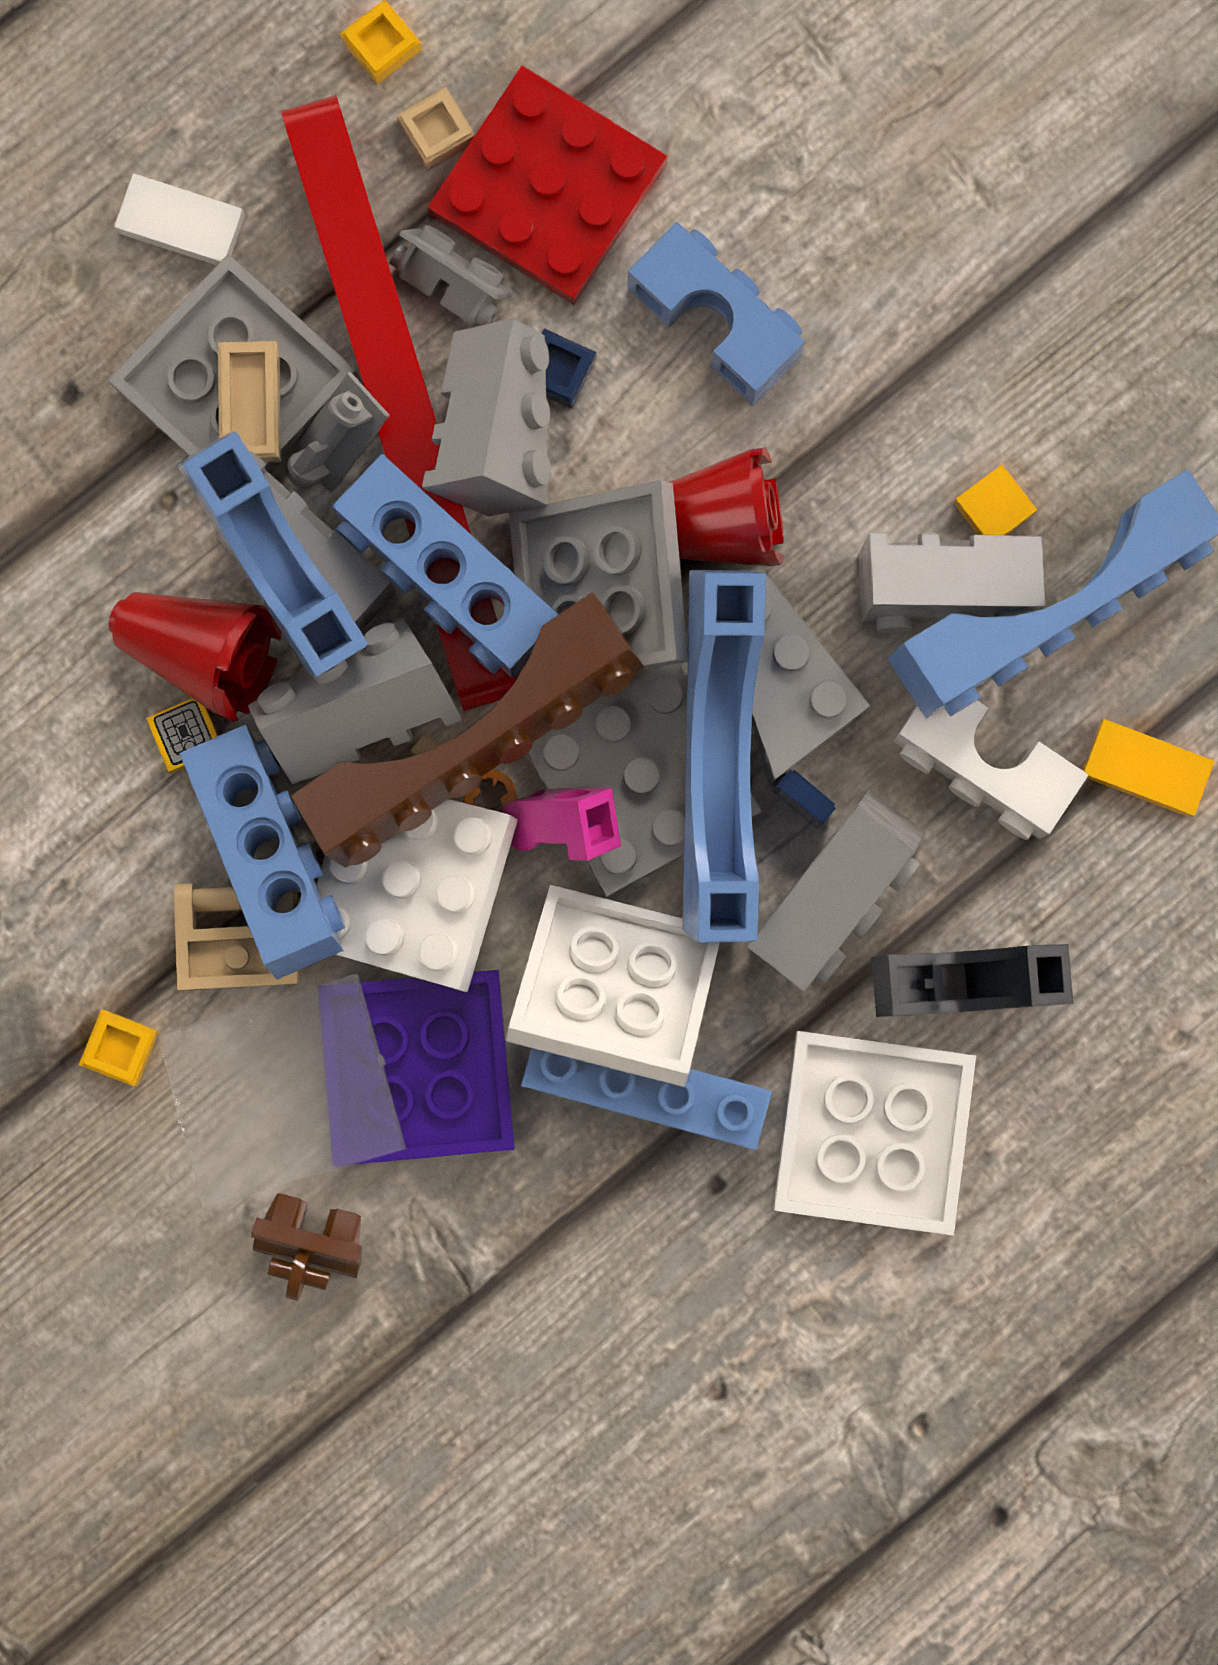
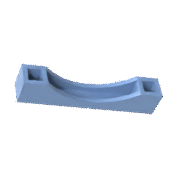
(965, 651)
(723, 663)

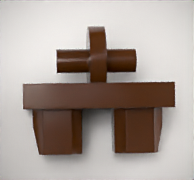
(282, 1237)

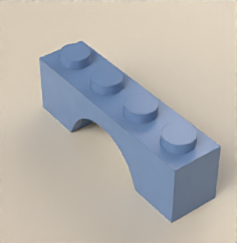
(271, 555)

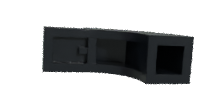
(972, 980)

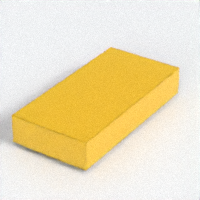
(1147, 768)

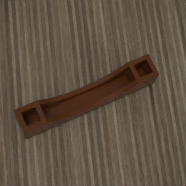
(571, 666)

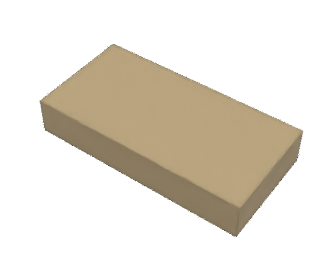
(251, 395)

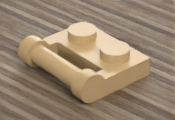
(220, 955)

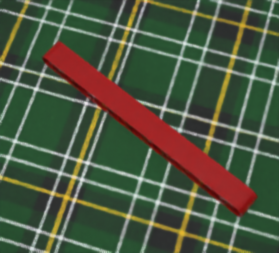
(382, 345)

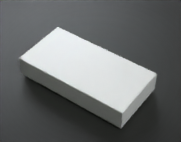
(179, 220)

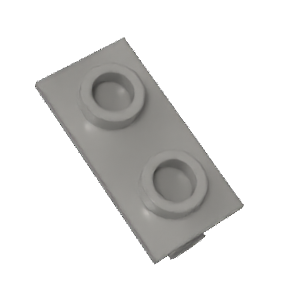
(432, 260)
(337, 436)

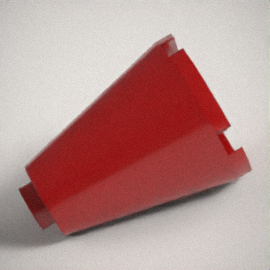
(730, 512)
(200, 646)

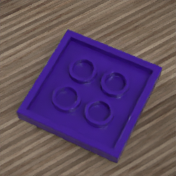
(444, 1064)

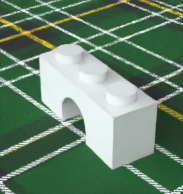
(1026, 796)

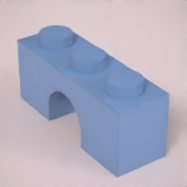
(684, 275)

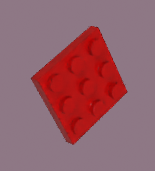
(547, 184)

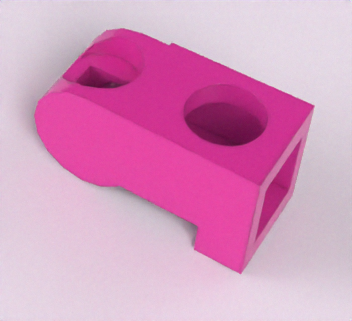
(568, 816)

